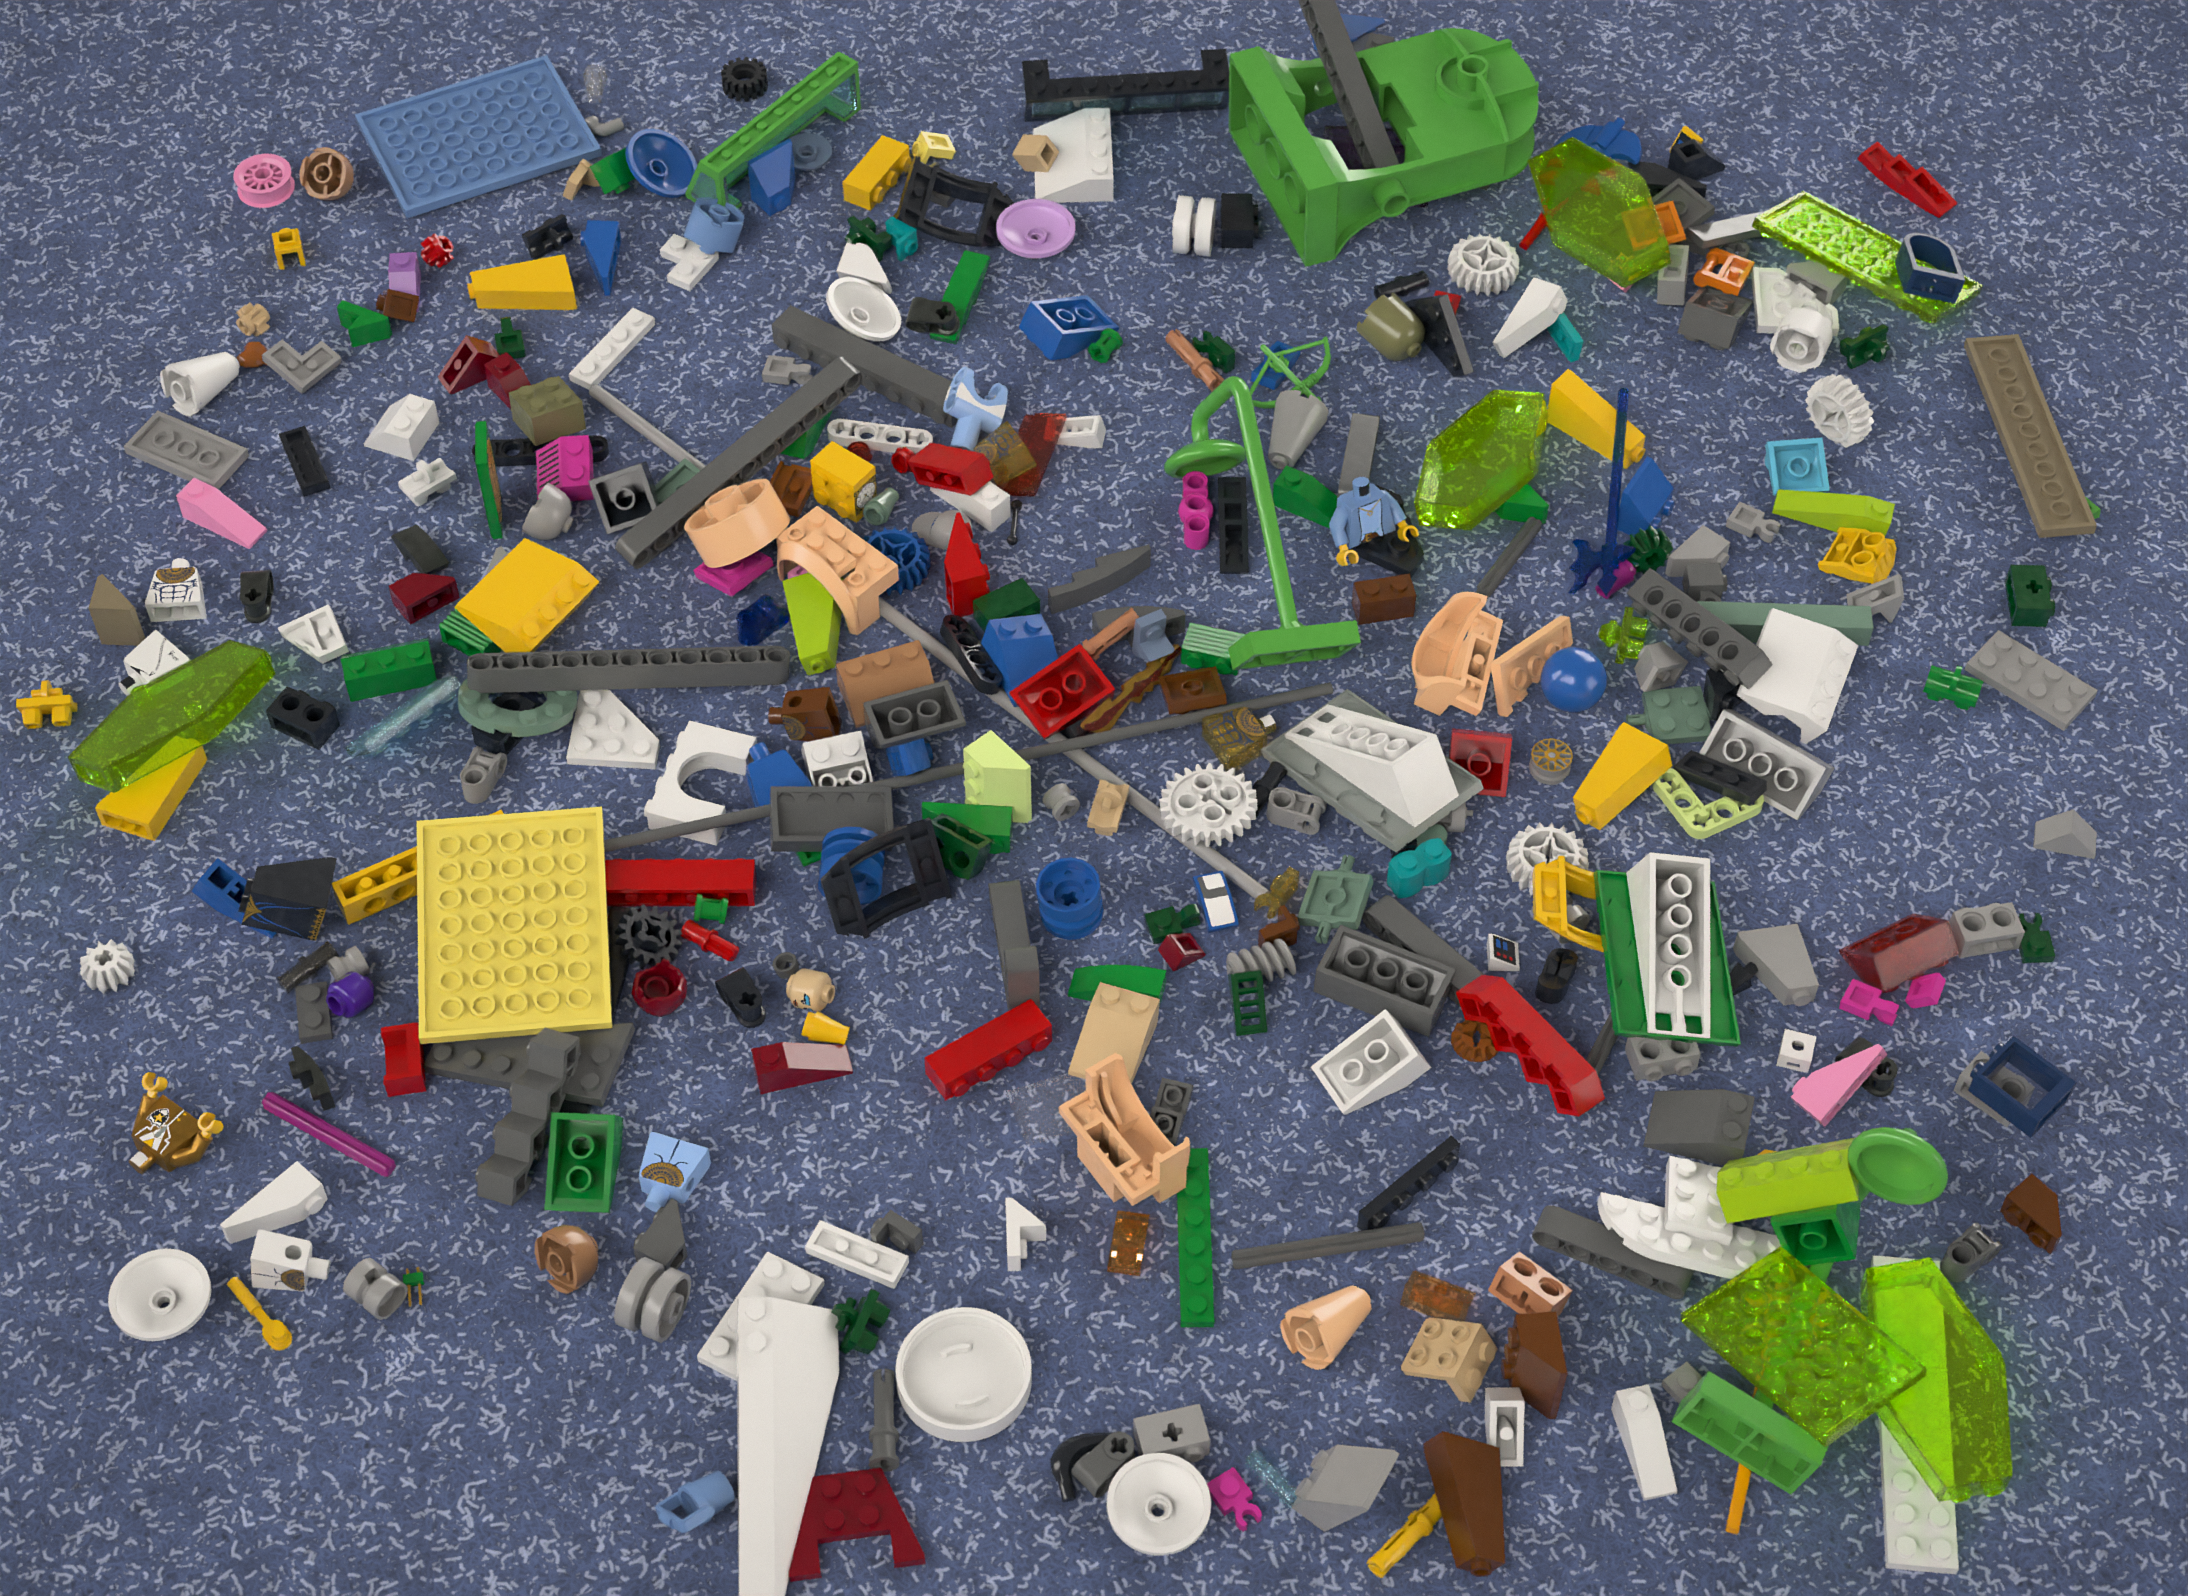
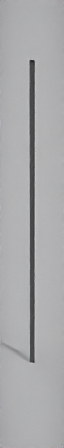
(957, 769)

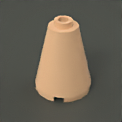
(1325, 1325)

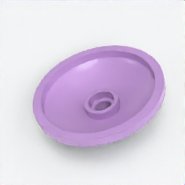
(1035, 228)

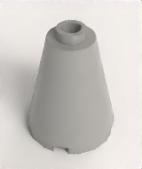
(1294, 426)

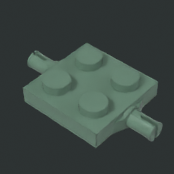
(1674, 715)
(1335, 899)

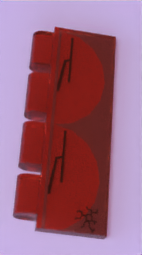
(1040, 437)

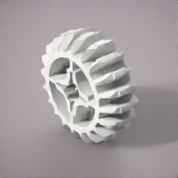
(1499, 266)
(1839, 410)
(1534, 844)

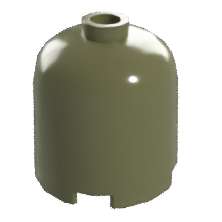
(1392, 328)

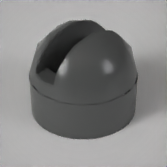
(781, 965)

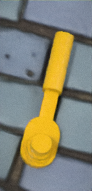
(273, 1331)

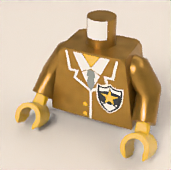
(167, 1132)

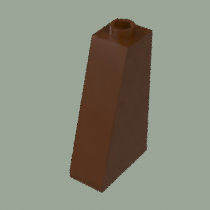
(1470, 1499)

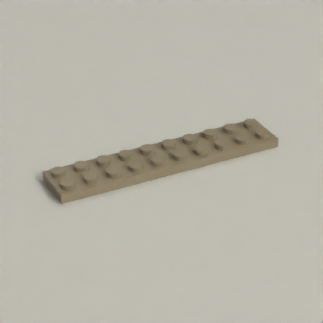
(2029, 436)

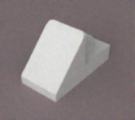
(1020, 1228)

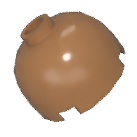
(326, 174)
(570, 1252)

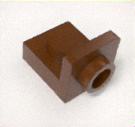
(398, 305)
(1285, 929)

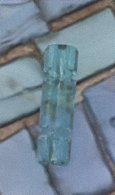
(1271, 1478)

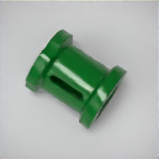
(1105, 345)
(710, 909)

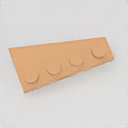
(1524, 663)

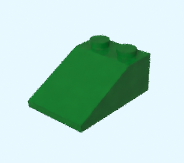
(583, 1161)

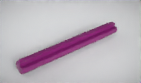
(329, 1134)

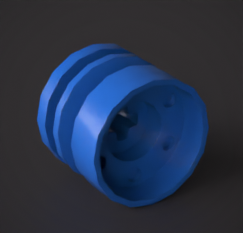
(866, 874)
(1069, 898)

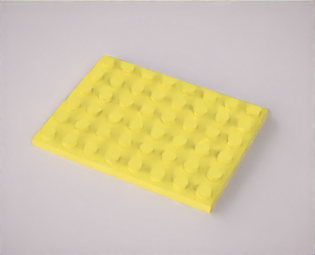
(512, 925)

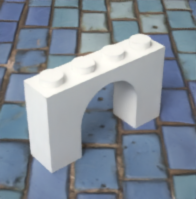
(696, 750)

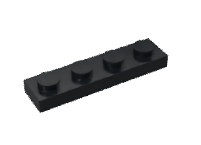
(1401, 1192)

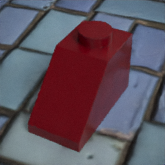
(467, 364)
(505, 376)
(422, 594)

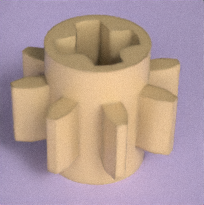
(253, 319)

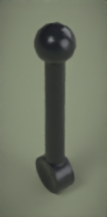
(1016, 505)

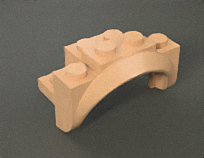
(1453, 669)

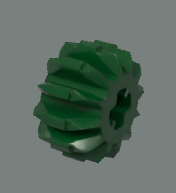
(1651, 548)

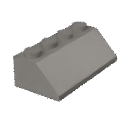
(1790, 772)

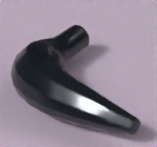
(1066, 1457)

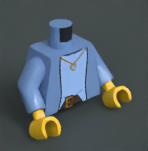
(1364, 516)

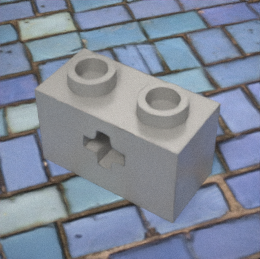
(1183, 1424)

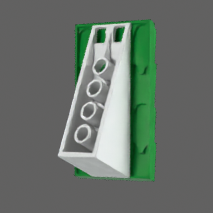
(1666, 952)

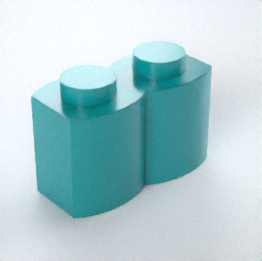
(1419, 868)

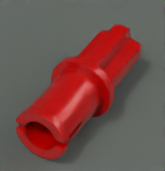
(709, 940)

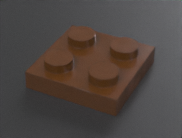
(1192, 690)

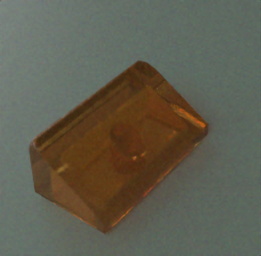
(1436, 1297)

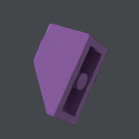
(404, 273)

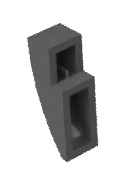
(1174, 623)

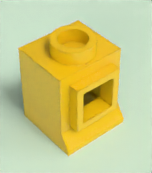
(286, 242)

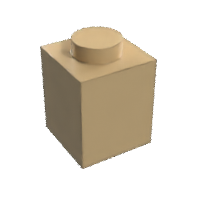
(1035, 153)

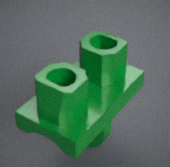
(1952, 686)

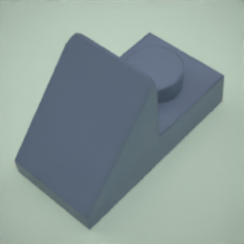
(1149, 637)

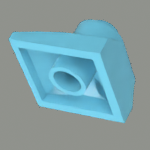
(1797, 465)

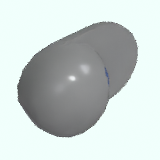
(937, 527)

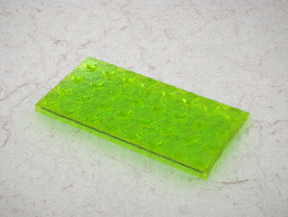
(1853, 251)

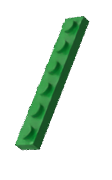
(1195, 1244)

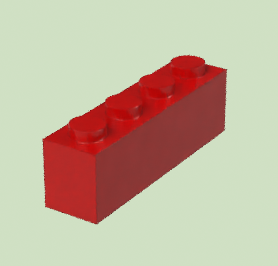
(988, 1050)

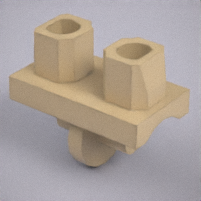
(1107, 807)

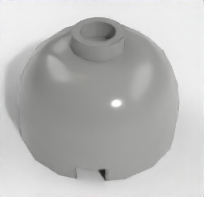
(549, 514)

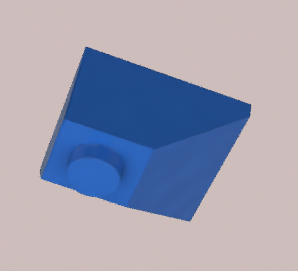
(773, 178)

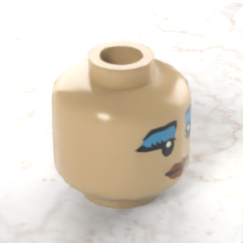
(810, 989)

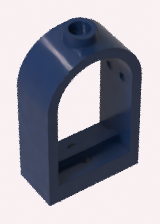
(1917, 280)

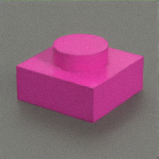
(1925, 990)

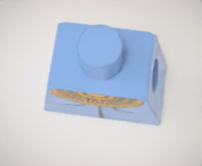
(671, 1169)

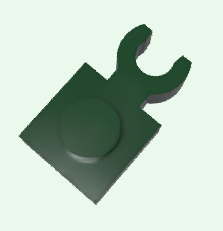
(2035, 944)

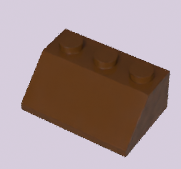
(1536, 1361)

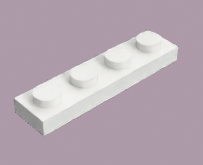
(612, 348)

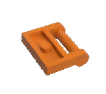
(1730, 277)

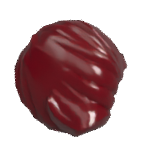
(659, 989)

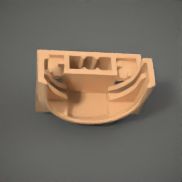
(1120, 1138)

